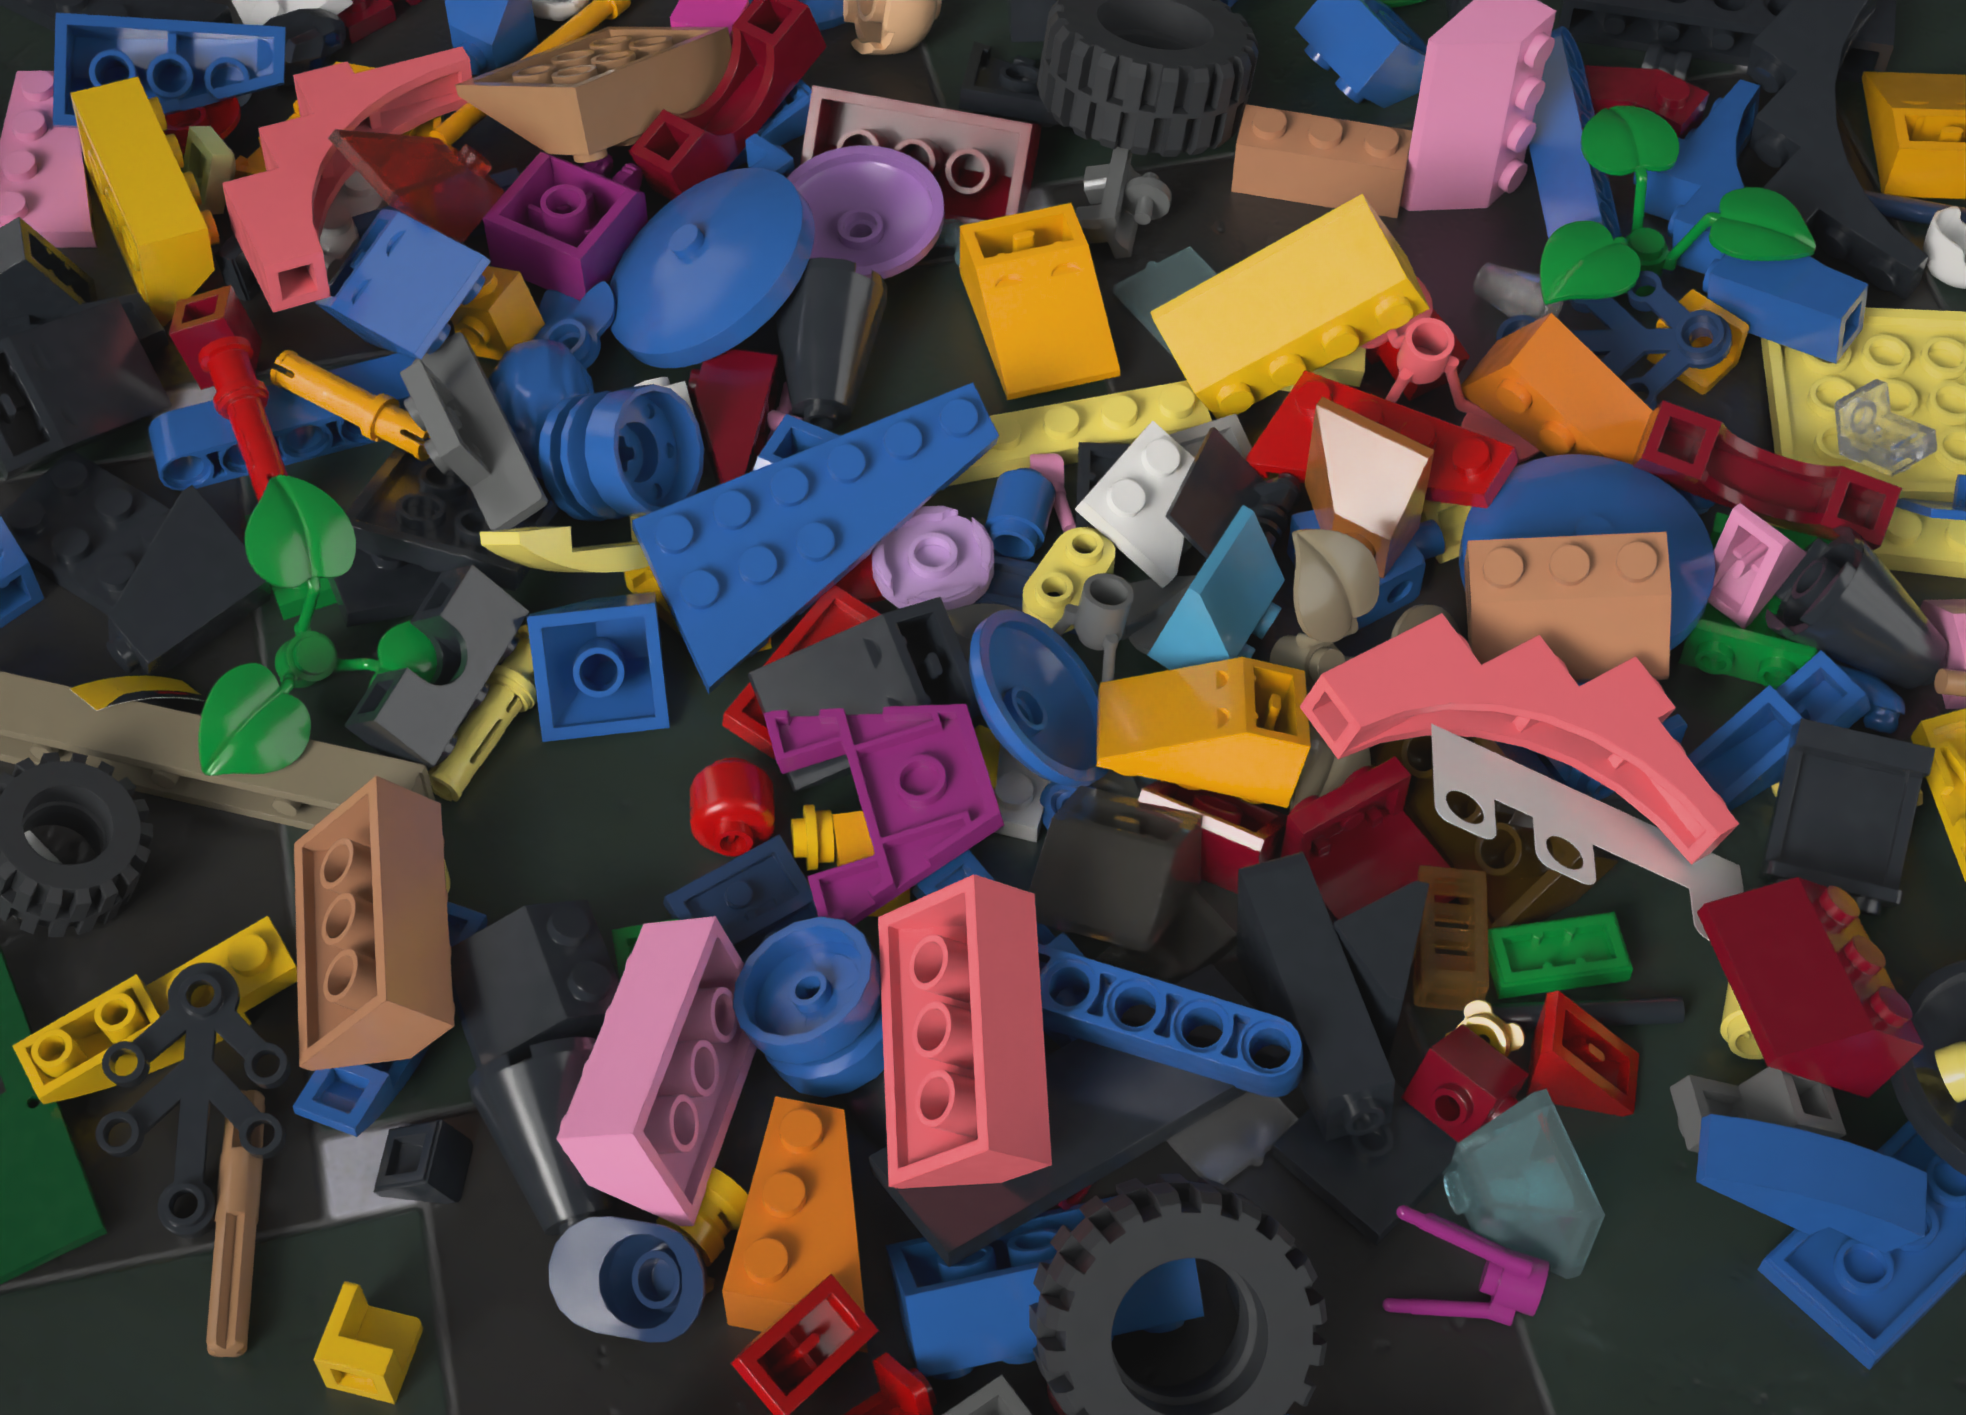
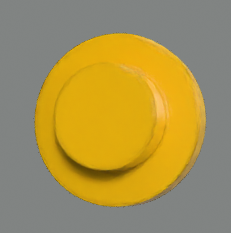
(813, 837)

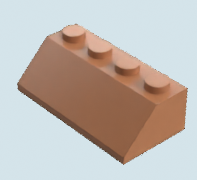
(372, 930)

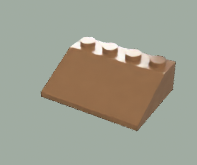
(602, 86)

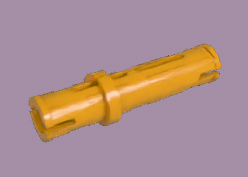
(375, 415)

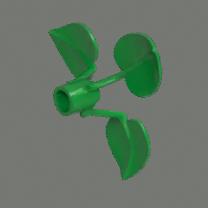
(1589, 264)
(248, 717)

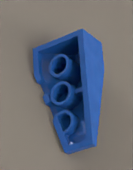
(174, 59)

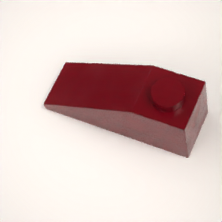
(1649, 89)
(733, 407)

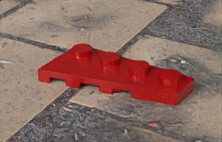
(1464, 465)

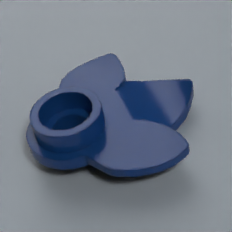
(578, 322)

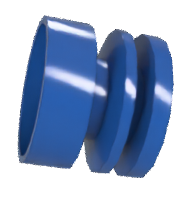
(620, 452)

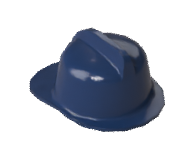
(628, 1278)

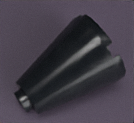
(828, 338)
(1858, 613)
(524, 1117)

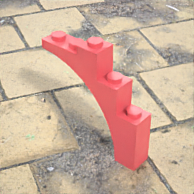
(285, 208)
(1529, 701)

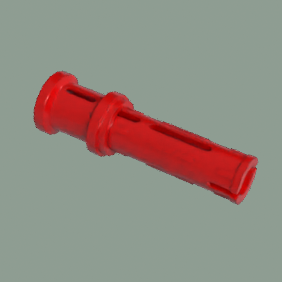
(243, 401)

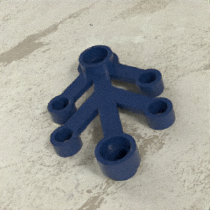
(1630, 341)

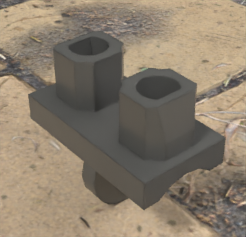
(1124, 200)

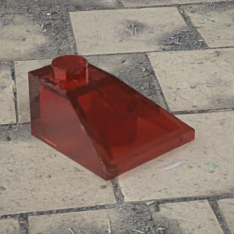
(424, 178)

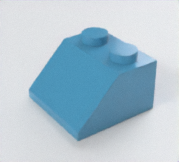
(1224, 600)

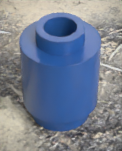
(1020, 513)

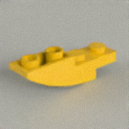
(69, 1052)

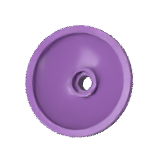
(871, 207)

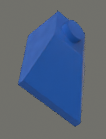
(492, 31)
(599, 667)

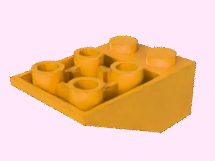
(1918, 132)
(1037, 300)
(1209, 728)

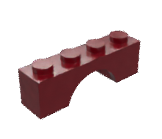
(768, 57)
(1800, 496)

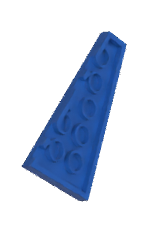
(783, 535)

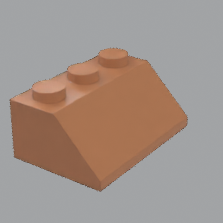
(1320, 159)
(1583, 594)

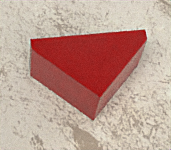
(1581, 1060)
(804, 1347)

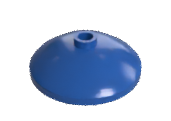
(1036, 697)

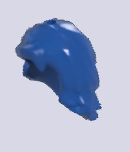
(531, 383)

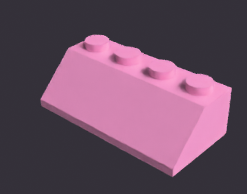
(1477, 105)
(662, 1072)

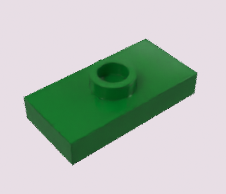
(1557, 955)

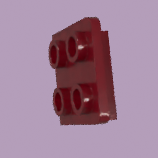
(1361, 839)

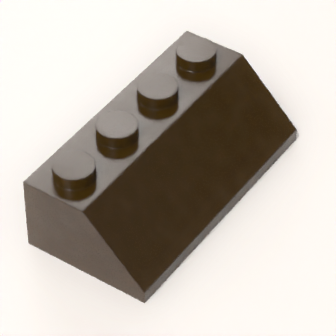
(1517, 881)

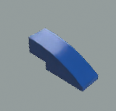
(1752, 745)
(1813, 1181)

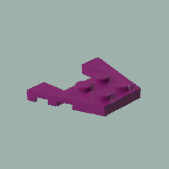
(917, 788)

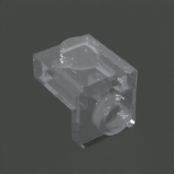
(1876, 435)

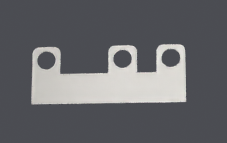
(1569, 815)

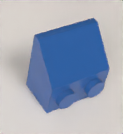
(1366, 47)

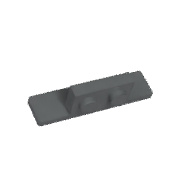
(471, 432)

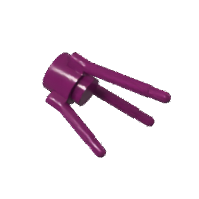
(1508, 1275)

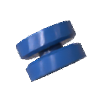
(815, 1006)

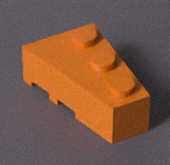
(1558, 394)
(795, 1218)

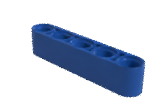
(1565, 180)
(200, 447)
(1176, 1015)

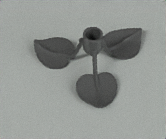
(1106, 614)

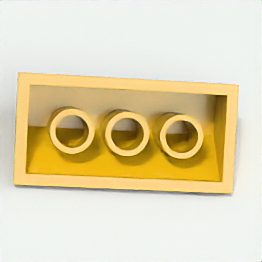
(145, 193)
(1291, 308)

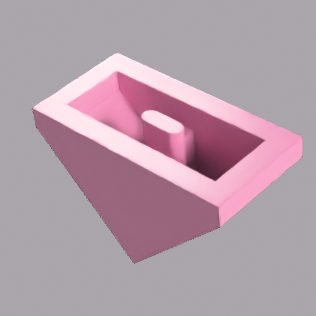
(1750, 565)

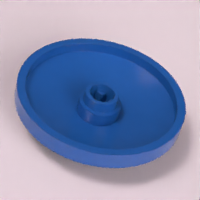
(711, 267)
(1598, 498)

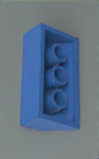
(982, 1303)

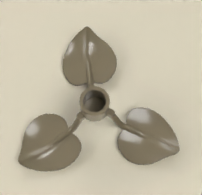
(1331, 588)

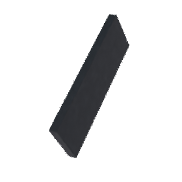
(1100, 1117)

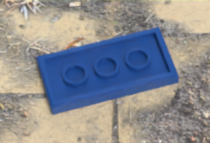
(1871, 1295)

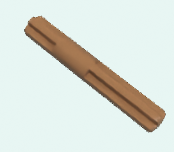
(234, 1239)

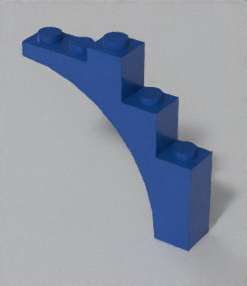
(1781, 301)

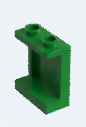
(1749, 653)

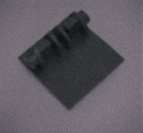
(1218, 488)

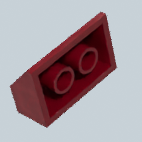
(1812, 984)

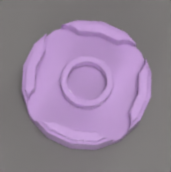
(934, 558)

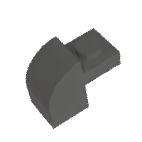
(1766, 1097)

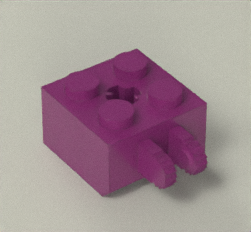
(566, 222)

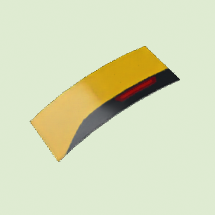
(124, 689)

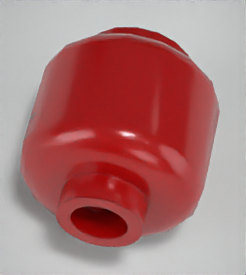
(730, 804)

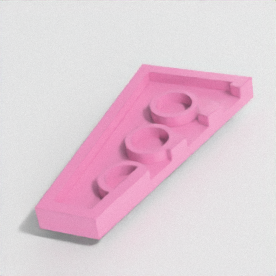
(43, 167)

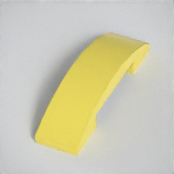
(552, 550)

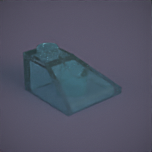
(1527, 1186)

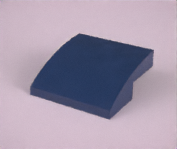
(749, 896)

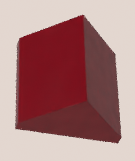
(1232, 829)

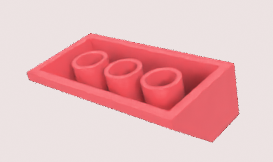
(963, 1037)

